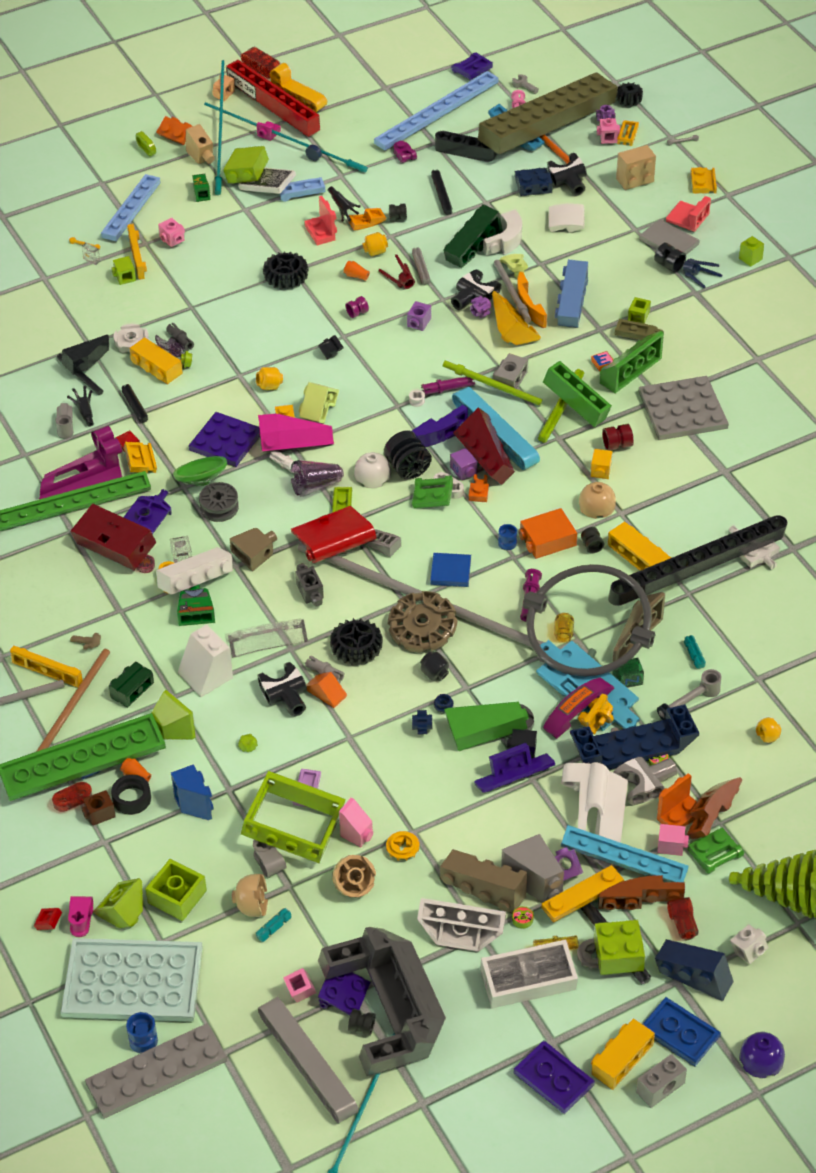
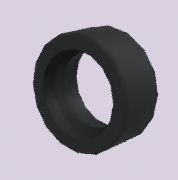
(128, 782)

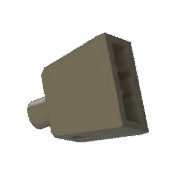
(253, 547)

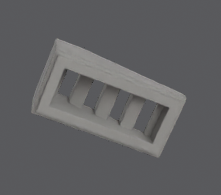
(389, 549)

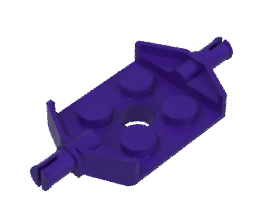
(154, 506)

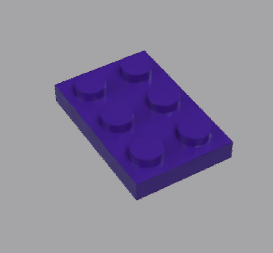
(554, 1077)

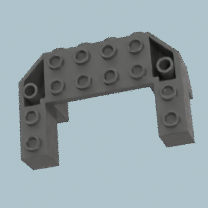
(402, 991)

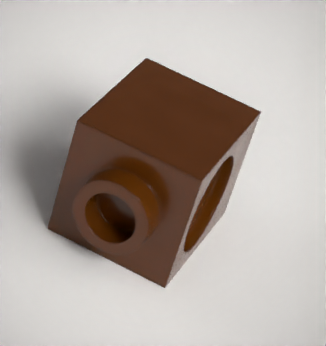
(98, 808)

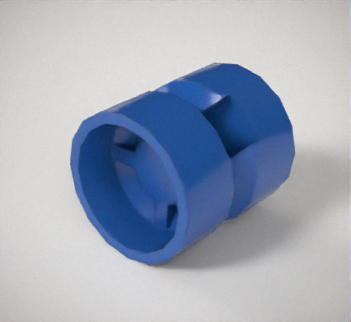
(141, 1032)

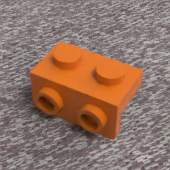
(173, 129)

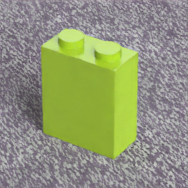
(246, 164)

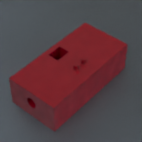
(113, 536)

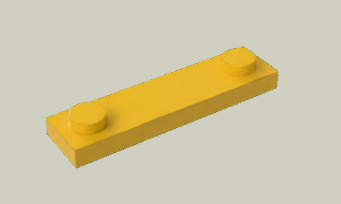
(139, 265)
(46, 666)
(580, 894)

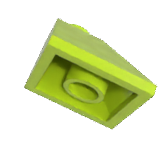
(173, 718)
(122, 904)

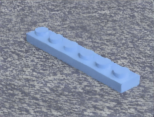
(130, 207)

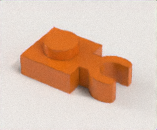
(479, 489)

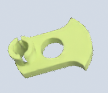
(515, 263)

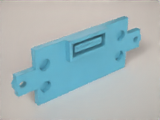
(574, 656)

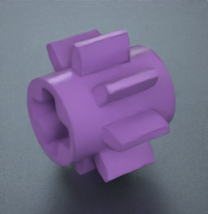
(605, 112)
(480, 307)

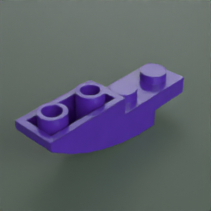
(435, 432)

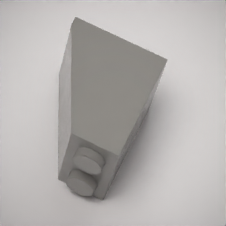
(543, 870)

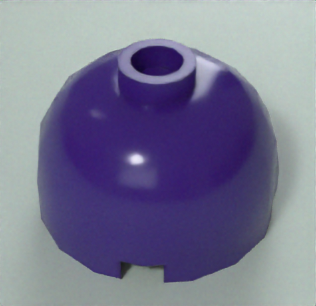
(762, 1055)

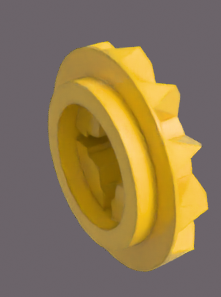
(397, 839)

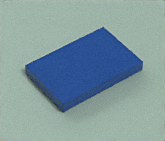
(681, 1031)

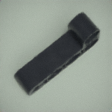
(463, 146)

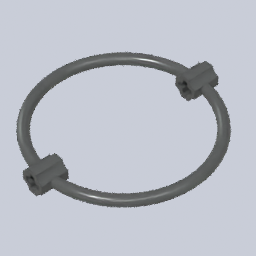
(639, 637)

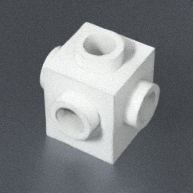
(749, 943)

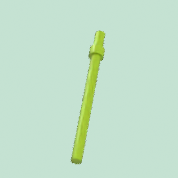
(461, 370)

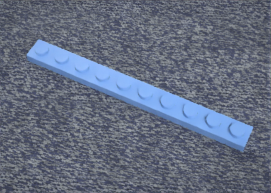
(436, 110)

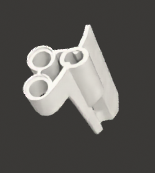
(600, 790)

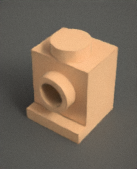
(229, 87)

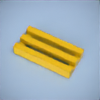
(628, 140)

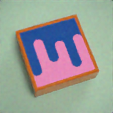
(601, 360)

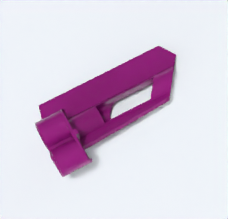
(93, 468)

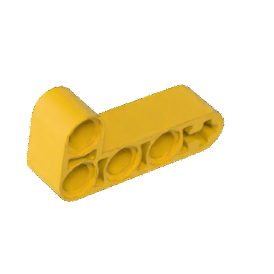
(282, 78)

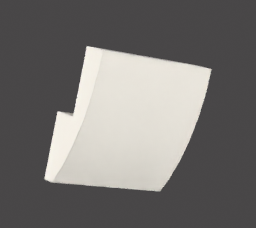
(566, 216)

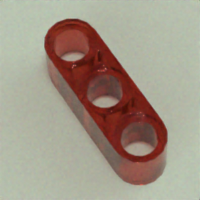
(259, 61)

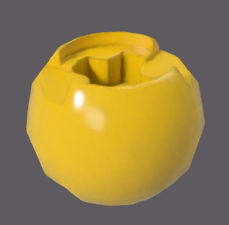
(768, 730)

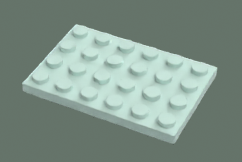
(132, 977)

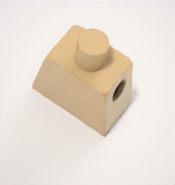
(199, 145)

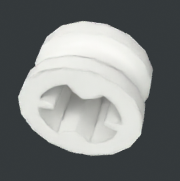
(417, 398)

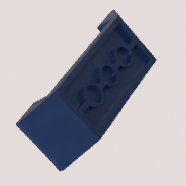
(644, 741)

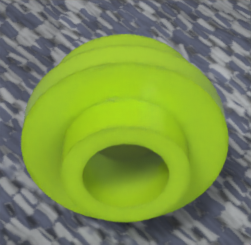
(186, 359)

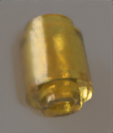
(564, 627)

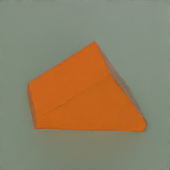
(326, 689)

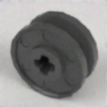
(219, 501)

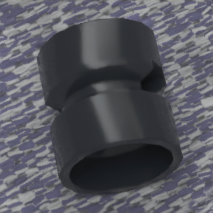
(670, 257)

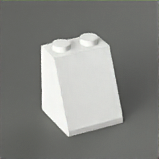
(206, 661)

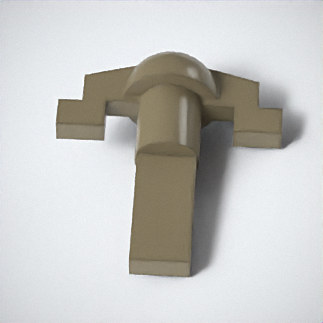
(90, 642)

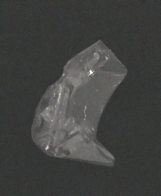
(266, 637)

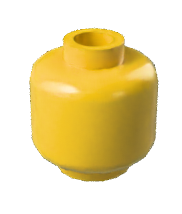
(375, 244)
(269, 378)

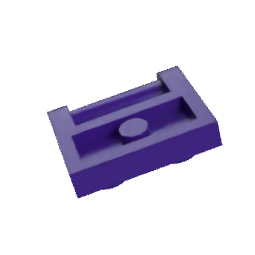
(472, 66)

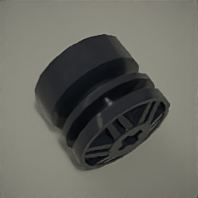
(407, 455)

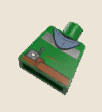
(195, 607)

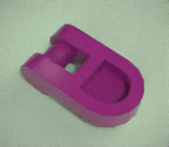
(404, 151)

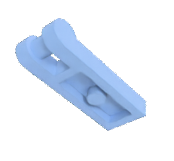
(303, 188)

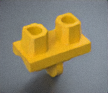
(599, 713)

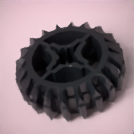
(285, 270)
(344, 641)

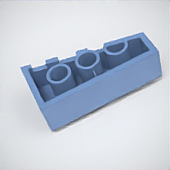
(573, 293)

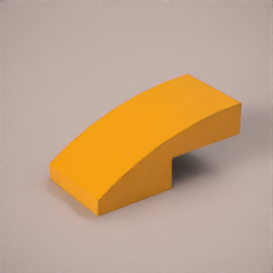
(370, 218)

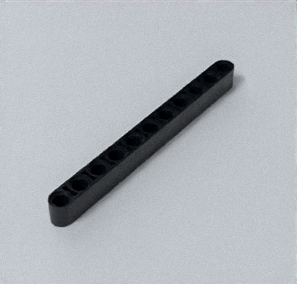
(700, 559)

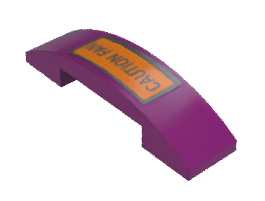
(573, 704)

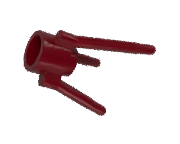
(405, 277)

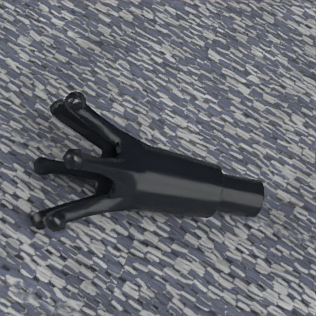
(342, 203)
(83, 405)

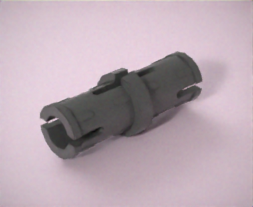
(180, 336)

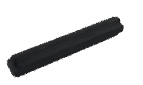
(441, 191)

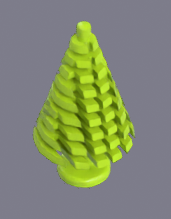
(789, 882)

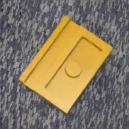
(703, 180)
(140, 457)

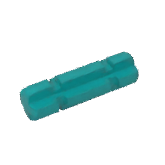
(694, 651)
(273, 924)

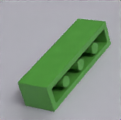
(577, 393)

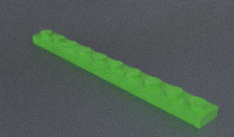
(74, 500)

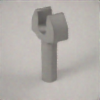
(522, 82)

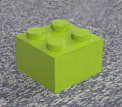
(176, 889)
(619, 947)

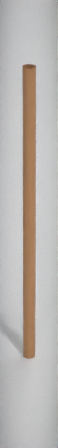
(74, 700)

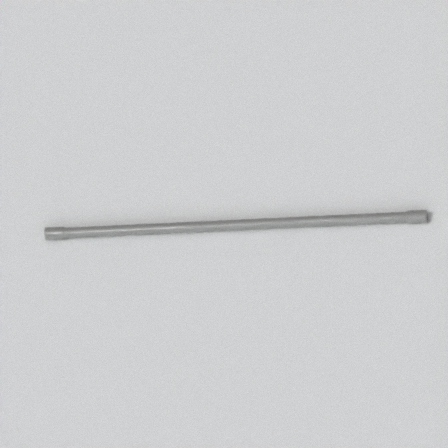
(406, 589)

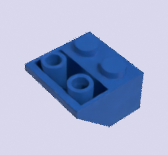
(191, 793)

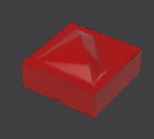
(127, 437)
(47, 918)

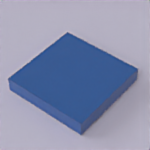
(450, 569)

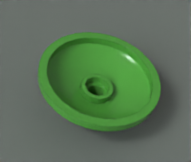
(200, 470)

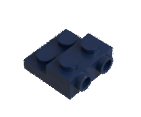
(533, 181)

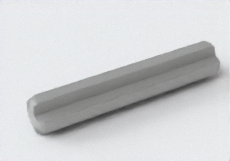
(420, 265)

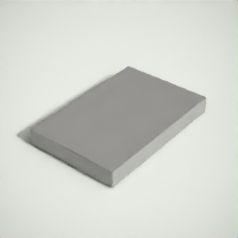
(663, 232)

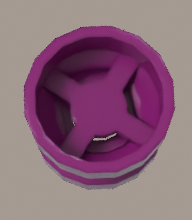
(356, 307)

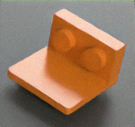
(676, 803)

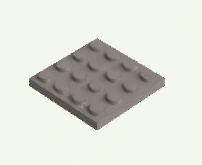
(683, 407)

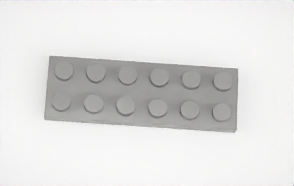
(155, 1070)

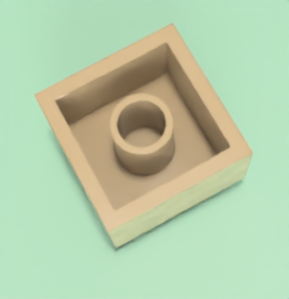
(636, 167)

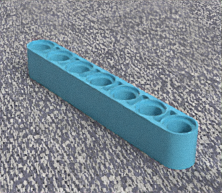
(513, 443)

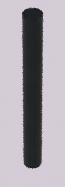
(85, 379)

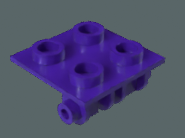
(344, 992)

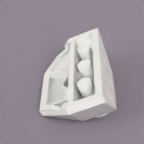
(460, 924)

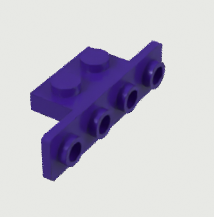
(511, 766)

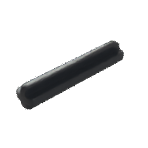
(134, 403)

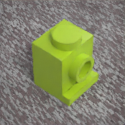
(639, 310)

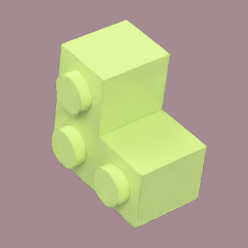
(317, 401)

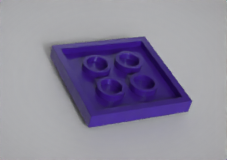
(225, 438)

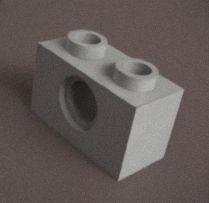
(511, 370)
(661, 1080)

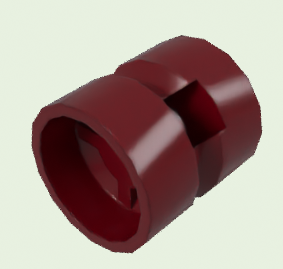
(617, 437)

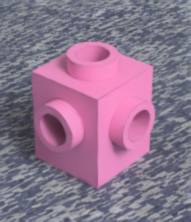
(608, 130)
(171, 232)

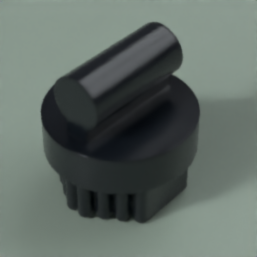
(330, 346)

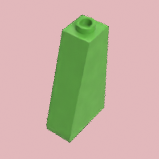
(484, 722)

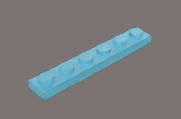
(623, 855)

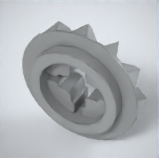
(584, 954)

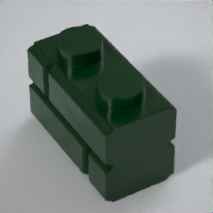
(131, 684)

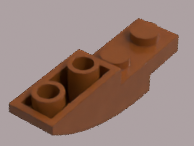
(709, 805)
(633, 892)

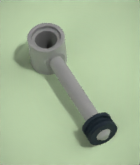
(709, 686)

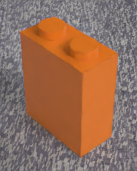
(548, 533)

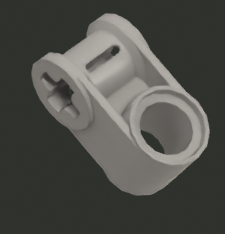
(268, 858)

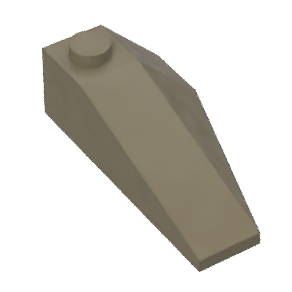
(636, 618)

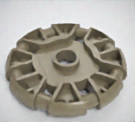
(422, 631)

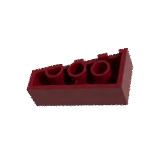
(482, 442)

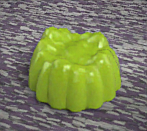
(247, 743)

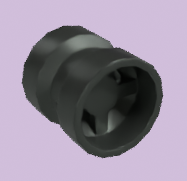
(397, 212)
(592, 540)
(361, 1022)

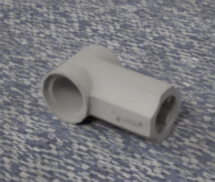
(64, 421)

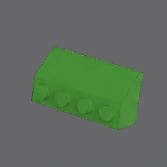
(632, 362)

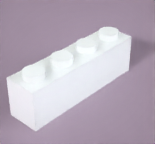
(194, 570)

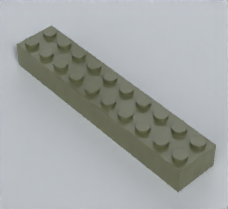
(547, 113)

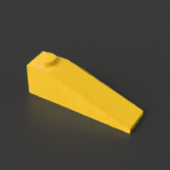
(511, 324)

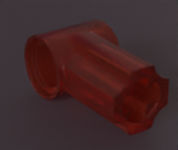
(682, 913)

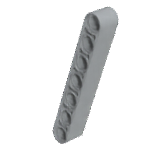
(308, 1060)

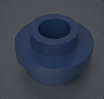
(443, 699)

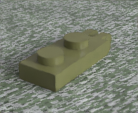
(634, 329)

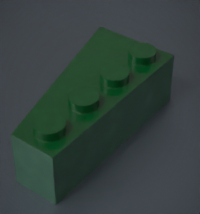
(469, 239)

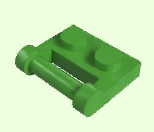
(432, 496)
(713, 845)

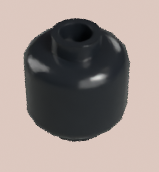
(434, 666)

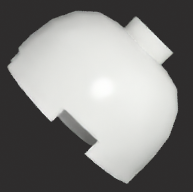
(372, 470)

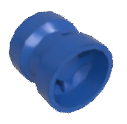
(507, 537)

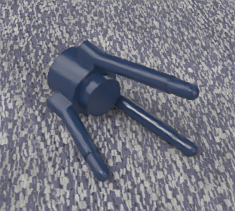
(693, 267)

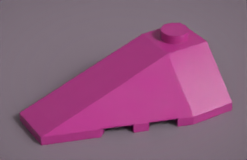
(288, 432)

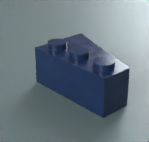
(695, 967)

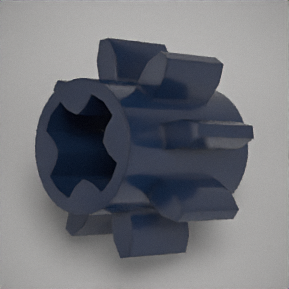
(422, 721)

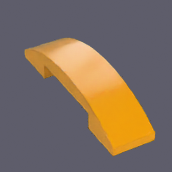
(536, 312)

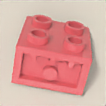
(689, 215)
(322, 228)

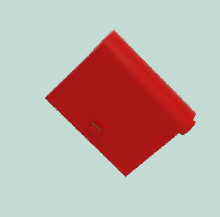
(334, 534)

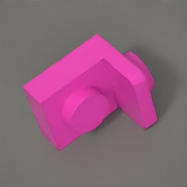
(265, 130)

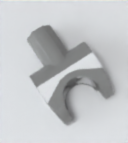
(645, 778)

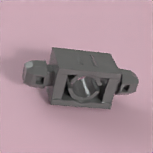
(309, 584)

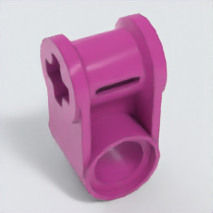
(80, 915)

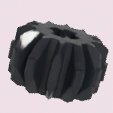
(629, 94)

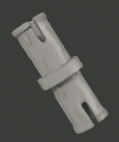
(323, 667)

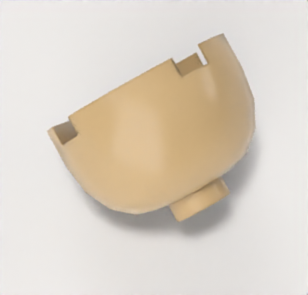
(597, 500)
(354, 876)
(251, 896)

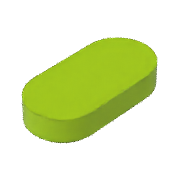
(145, 143)

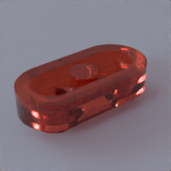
(70, 796)

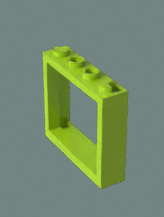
(301, 794)

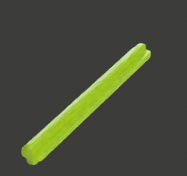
(555, 415)

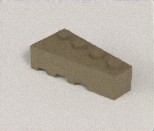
(485, 880)

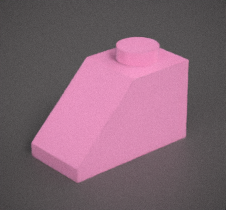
(355, 823)

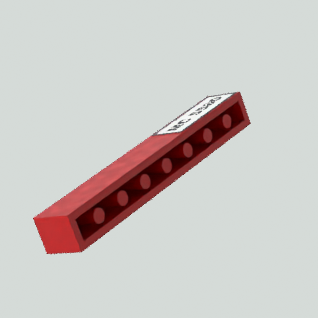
(274, 98)

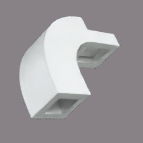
(507, 240)

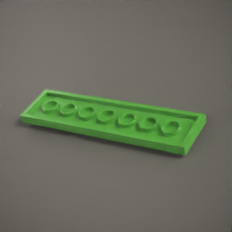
(81, 756)

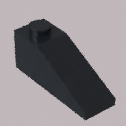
(84, 355)

